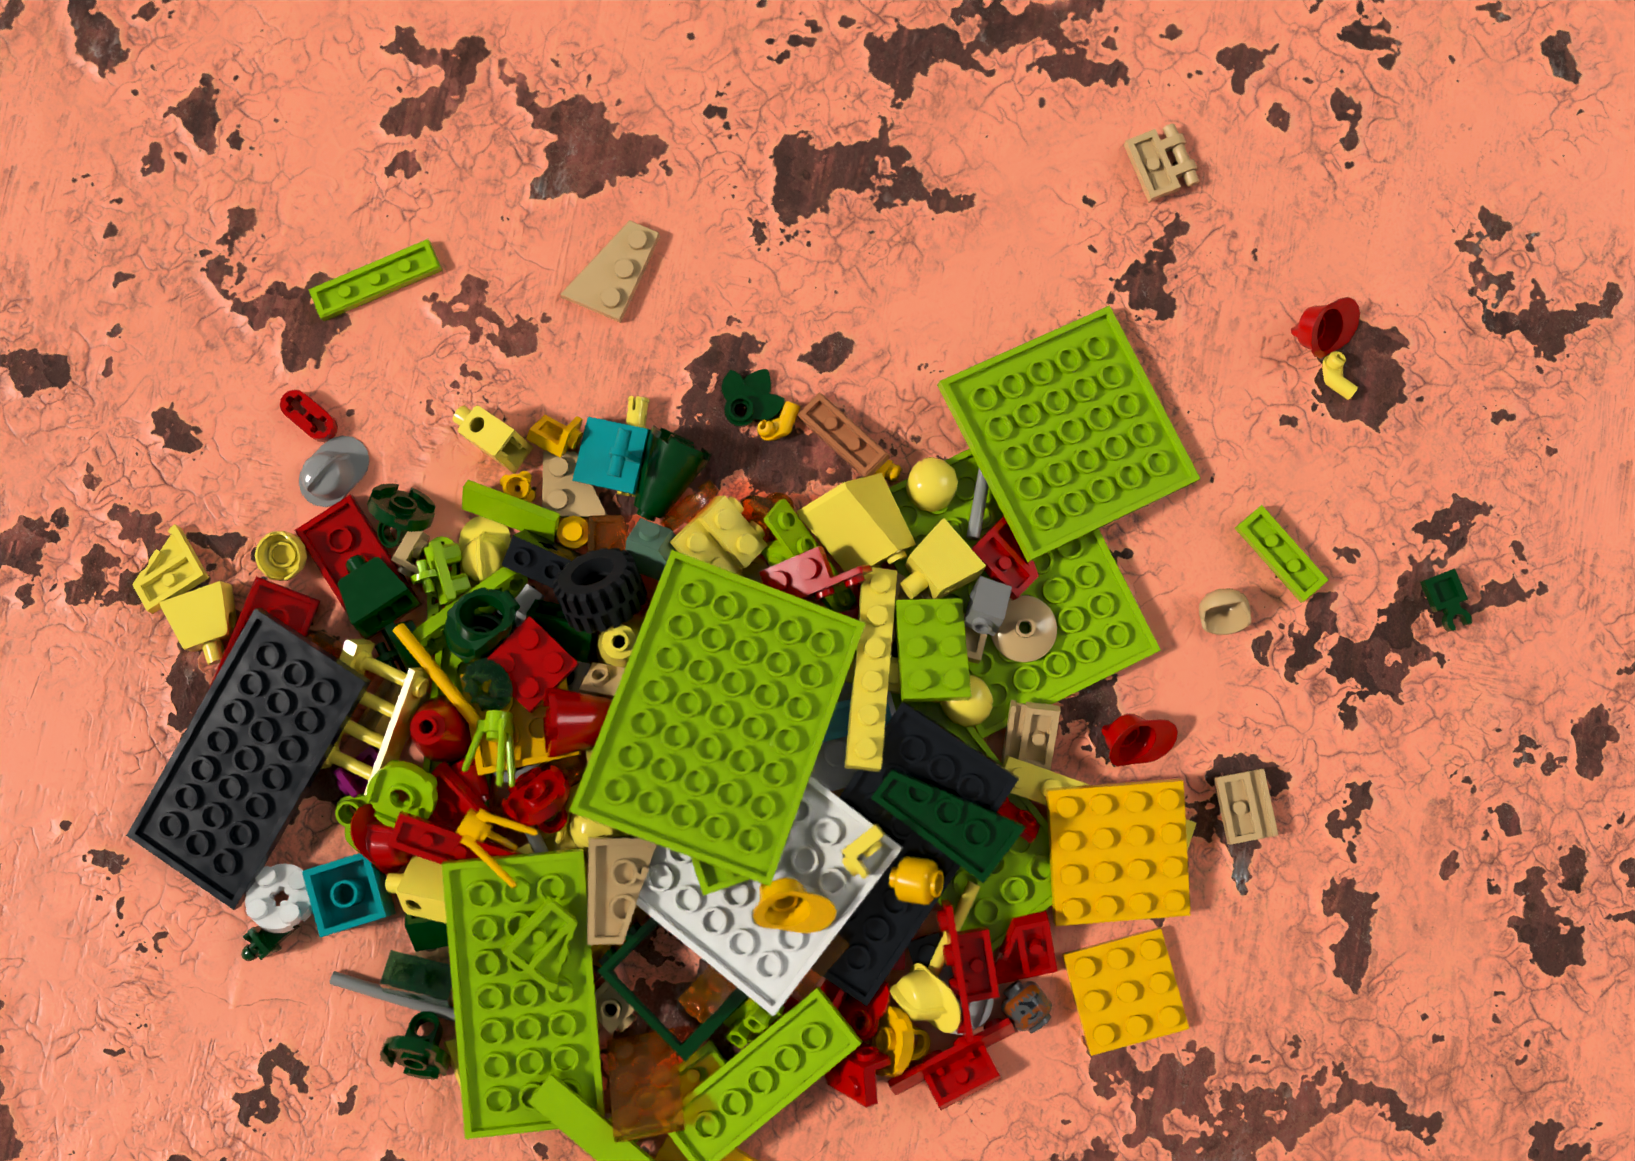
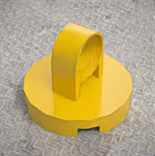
(896, 1040)

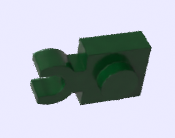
(1445, 594)

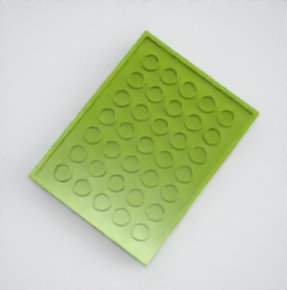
(1080, 583)
(718, 718)

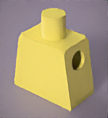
(492, 436)
(941, 564)
(203, 619)
(420, 889)

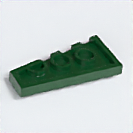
(955, 826)

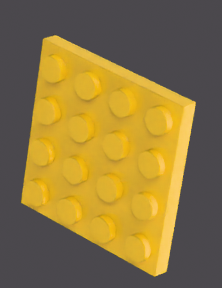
(1118, 852)

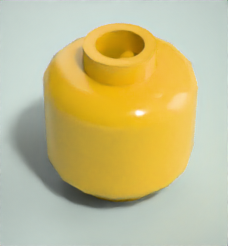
(916, 880)

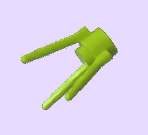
(500, 729)

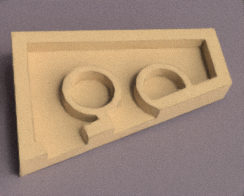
(614, 273)

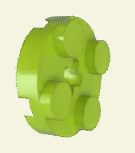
(407, 777)

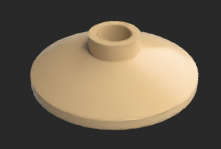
(1030, 646)

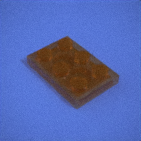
(644, 1087)

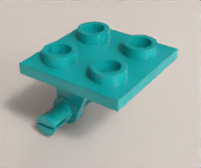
(611, 455)

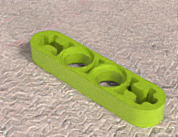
(430, 632)

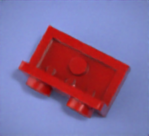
(856, 1074)

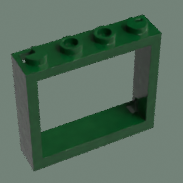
(700, 1034)

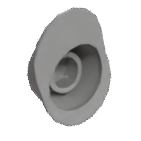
(333, 470)

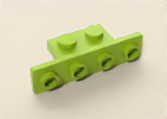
(793, 540)

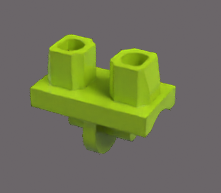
(438, 558)
(748, 1022)

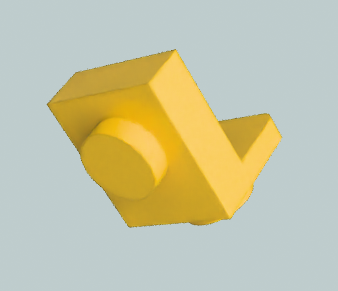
(555, 436)

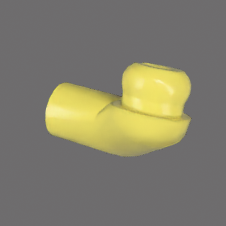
(1333, 375)

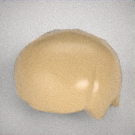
(1224, 612)

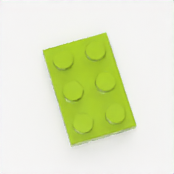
(931, 650)

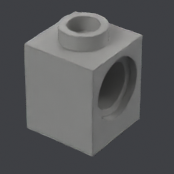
(987, 606)

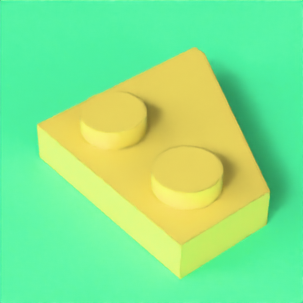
(169, 571)

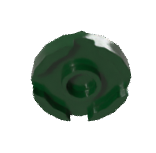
(400, 511)
(418, 1053)

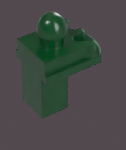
(263, 943)

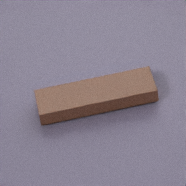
(843, 435)

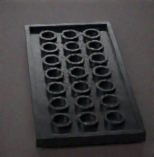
(248, 758)
(883, 923)

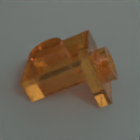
(706, 994)

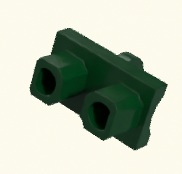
(398, 650)

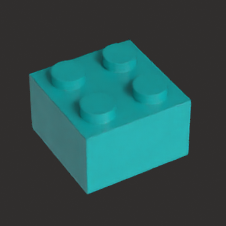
(347, 894)

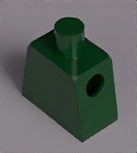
(373, 595)

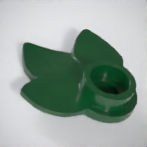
(753, 394)

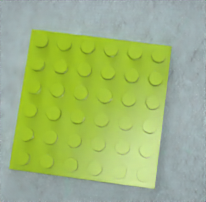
(1068, 432)

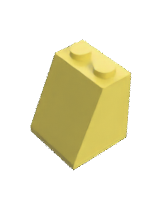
(859, 523)

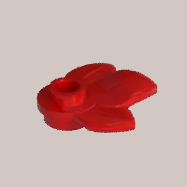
(856, 1012)

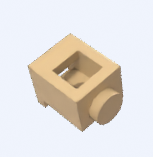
(622, 1019)

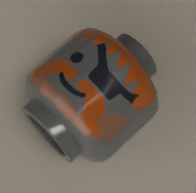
(1026, 1006)

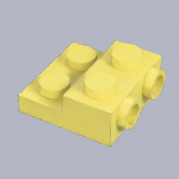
(721, 536)

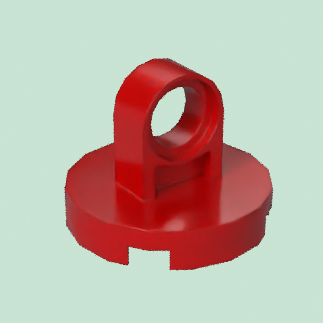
(538, 798)

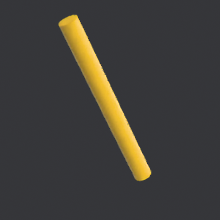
(437, 675)

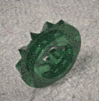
(500, 689)

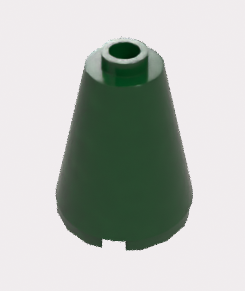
(666, 472)

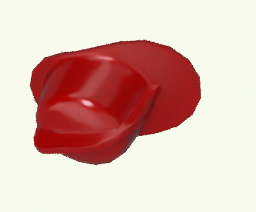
(1327, 326)
(1138, 740)
(372, 838)

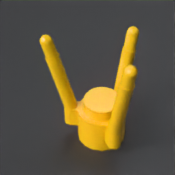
(477, 828)

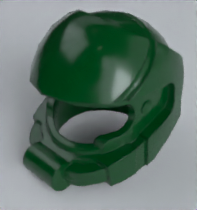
(478, 635)

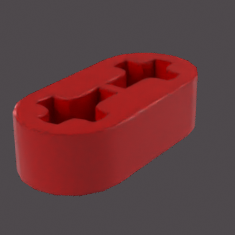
(304, 421)

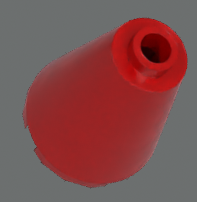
(572, 720)
(440, 731)

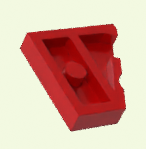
(1005, 559)
(1026, 949)

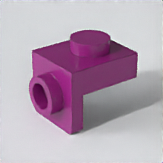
(351, 783)

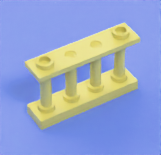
(415, 683)

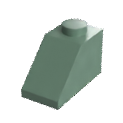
(650, 547)

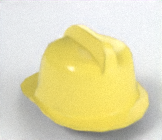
(482, 548)
(927, 999)

